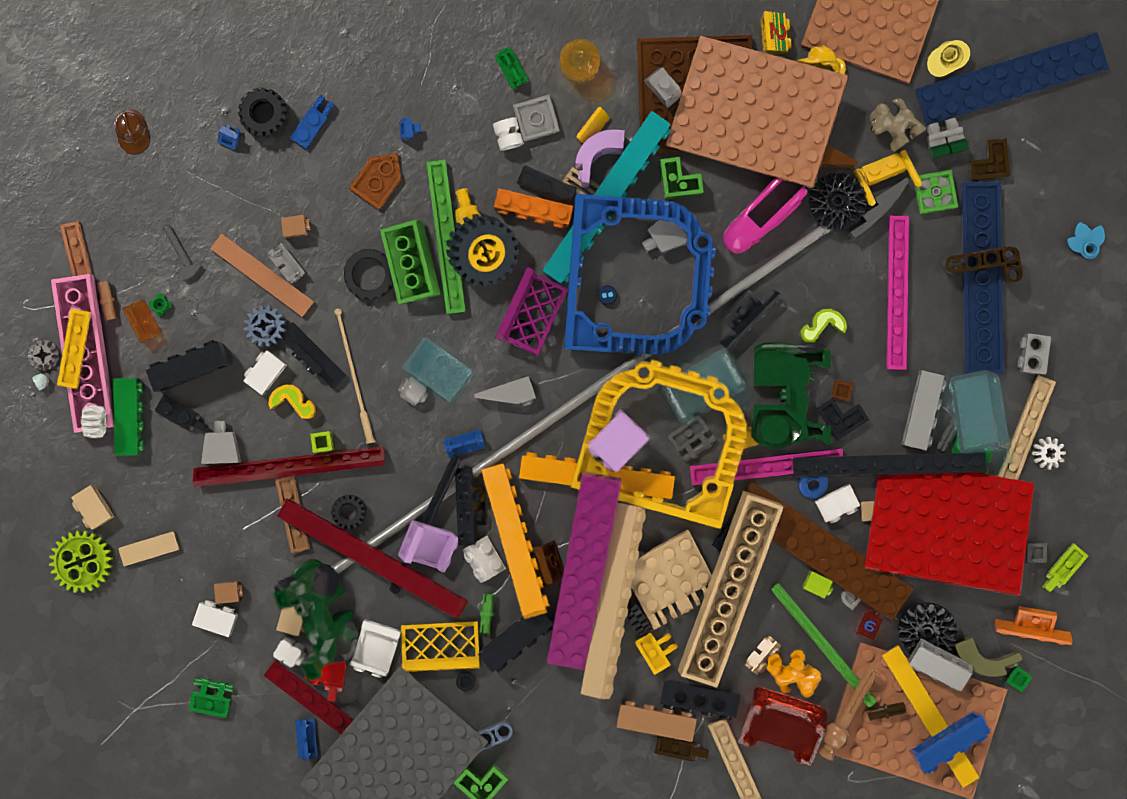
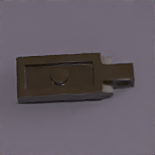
(680, 749)

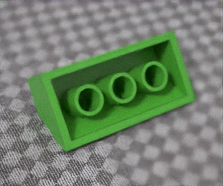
(410, 261)

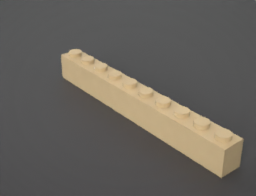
(613, 601)

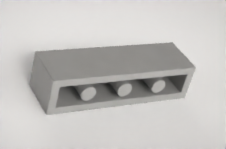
(923, 409)

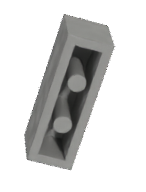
(940, 665)

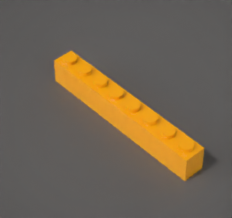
(562, 472)
(514, 541)

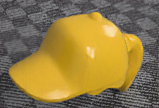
(824, 58)

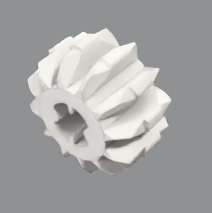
(93, 421)
(1055, 455)

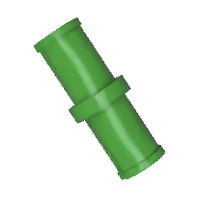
(487, 613)

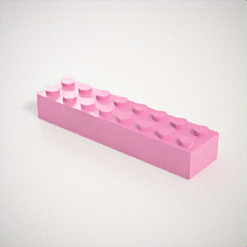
(94, 381)

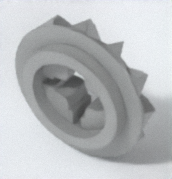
(50, 360)

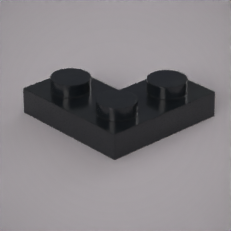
(840, 422)

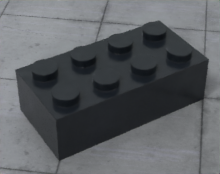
(187, 367)
(513, 640)

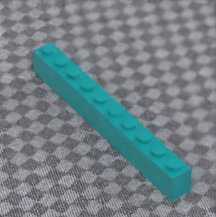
(614, 185)

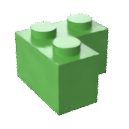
(677, 185)
(484, 787)

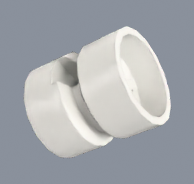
(508, 134)

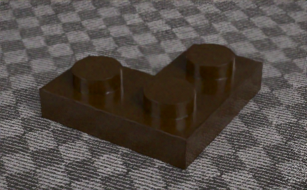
(995, 166)

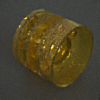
(577, 72)

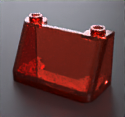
(784, 723)

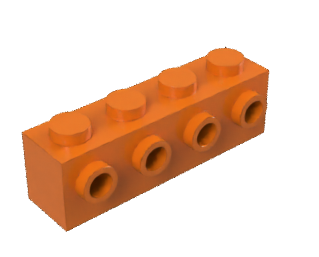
(533, 207)

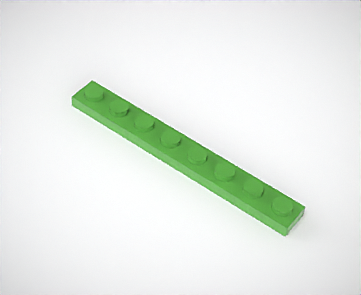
(443, 225)

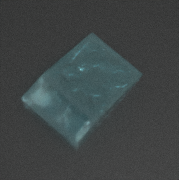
(437, 369)

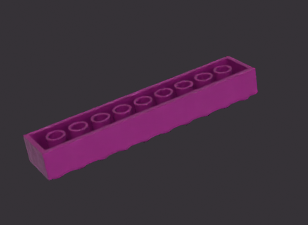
(584, 570)

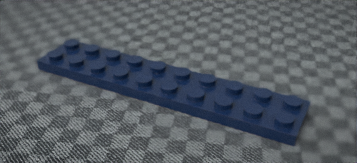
(1011, 79)
(982, 287)

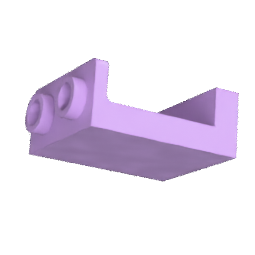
(618, 441)
(428, 546)

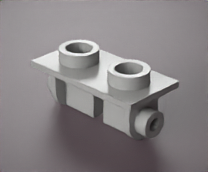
(291, 269)

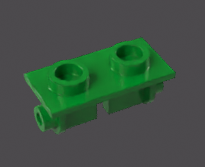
(511, 68)

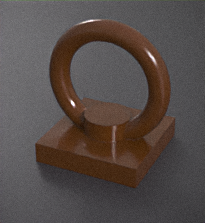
(548, 562)

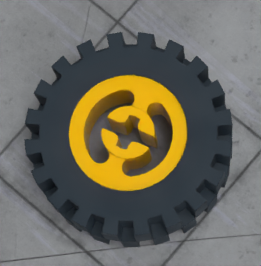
(466, 251)

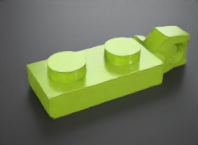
(1065, 567)

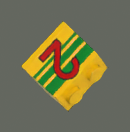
(774, 33)

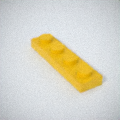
(74, 348)

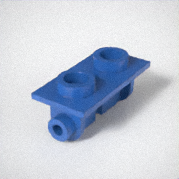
(464, 443)
(306, 738)

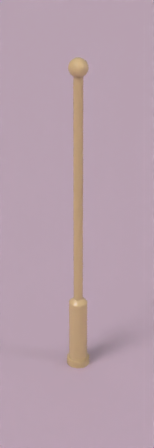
(363, 415)

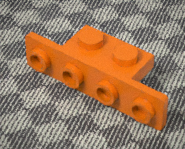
(1034, 624)

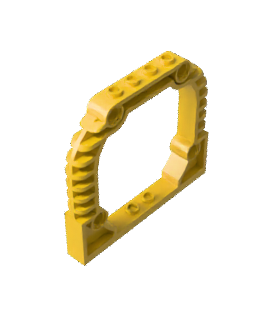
(707, 506)

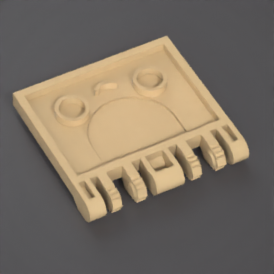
(668, 576)

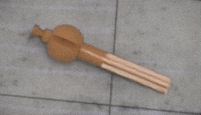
(836, 733)

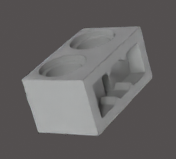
(1040, 355)

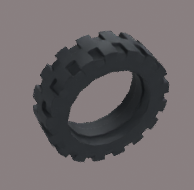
(349, 277)

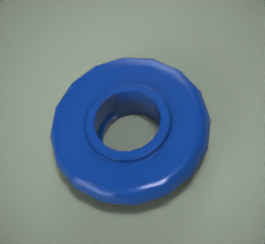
(813, 493)

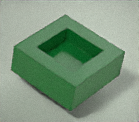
(1018, 678)

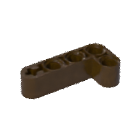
(981, 262)

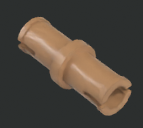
(106, 300)

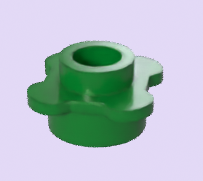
(159, 299)

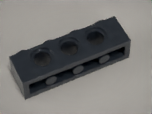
(671, 688)

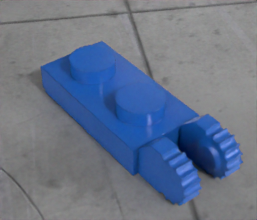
(311, 123)

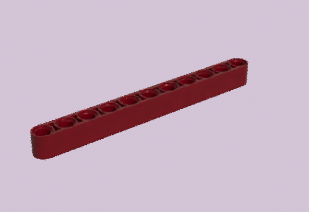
(372, 558)

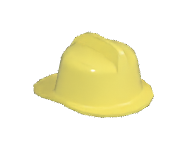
(948, 58)

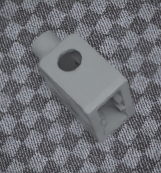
(663, 87)
(664, 236)
(220, 446)

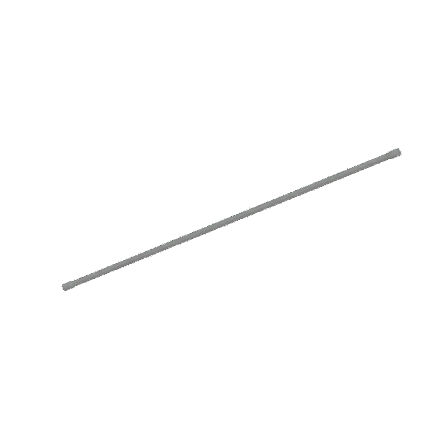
(589, 392)

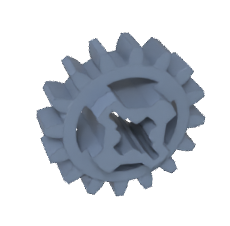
(263, 318)

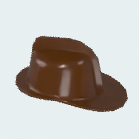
(131, 131)

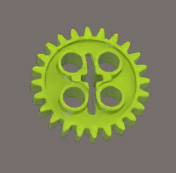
(75, 546)

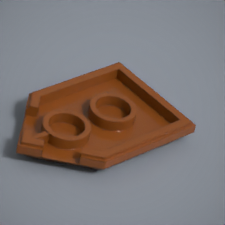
(377, 179)

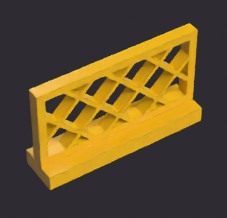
(436, 663)

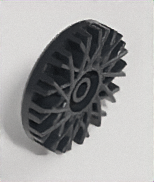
(838, 187)
(926, 616)

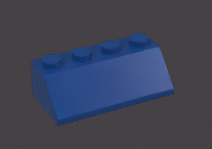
(950, 741)

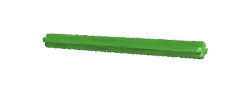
(820, 641)

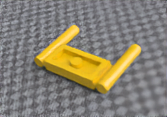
(885, 169)

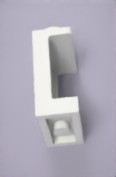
(375, 648)

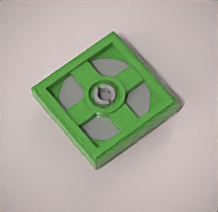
(936, 192)

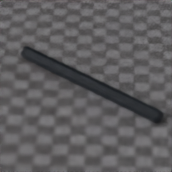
(435, 502)

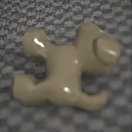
(883, 120)

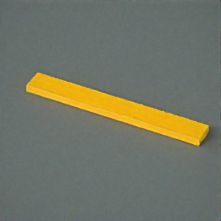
(926, 710)

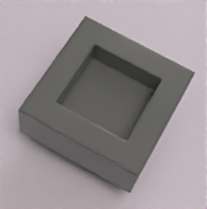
(1036, 552)

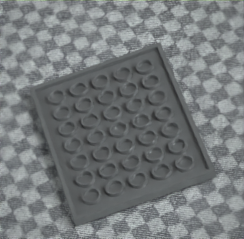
(397, 747)

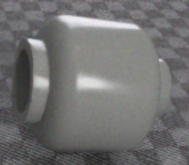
(413, 391)

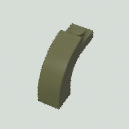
(967, 651)

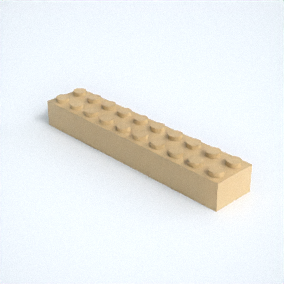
(730, 589)

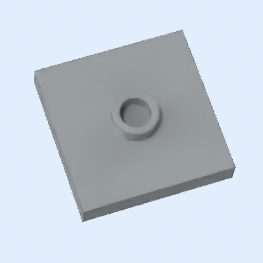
(536, 118)

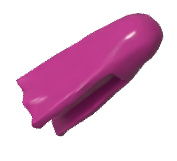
(744, 231)

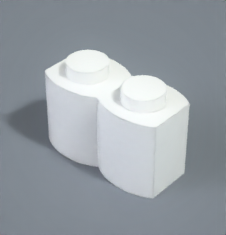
(837, 503)

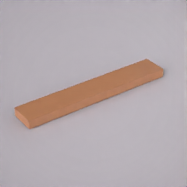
(262, 275)

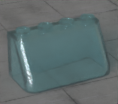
(687, 404)
(979, 412)

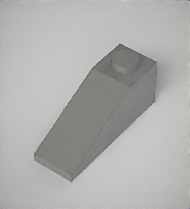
(513, 392)

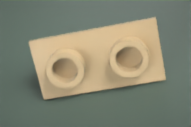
(759, 662)

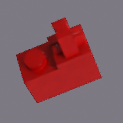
(333, 678)

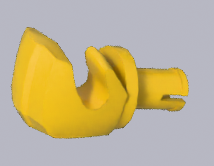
(465, 208)

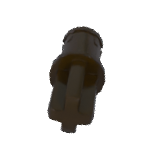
(886, 711)

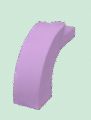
(596, 146)

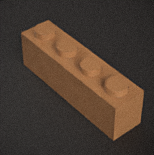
(655, 721)

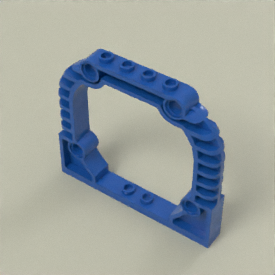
(581, 331)

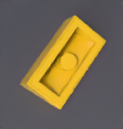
(593, 125)

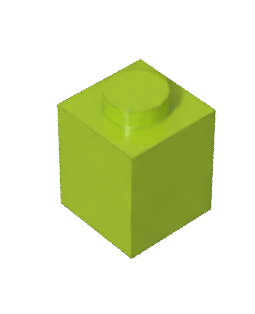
(322, 441)
(818, 584)

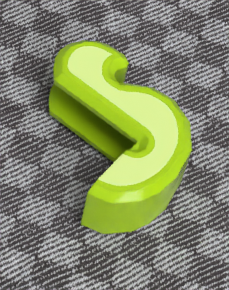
(819, 322)

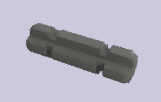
(947, 437)

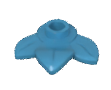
(1085, 237)

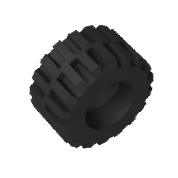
(255, 98)

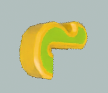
(295, 398)

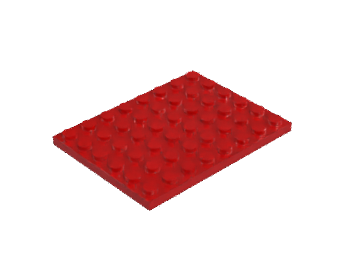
(951, 529)

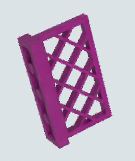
(515, 309)

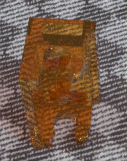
(142, 321)

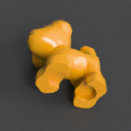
(806, 676)

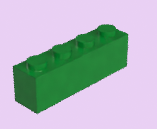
(128, 416)

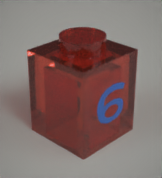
(868, 624)

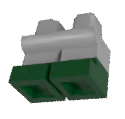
(945, 142)

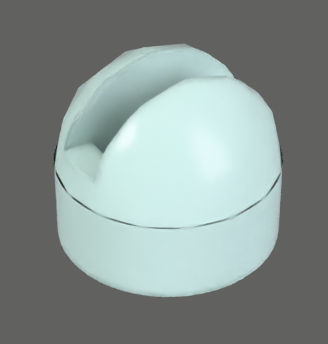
(41, 381)

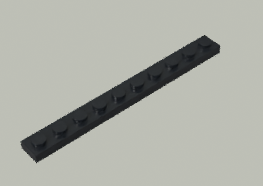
(889, 465)

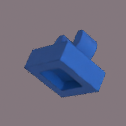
(407, 129)
(228, 137)

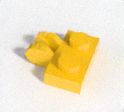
(653, 653)

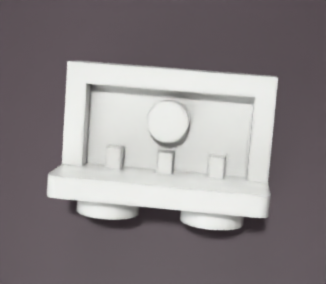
(483, 559)

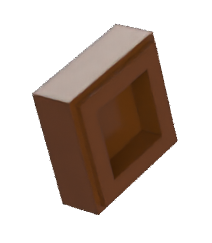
(842, 390)

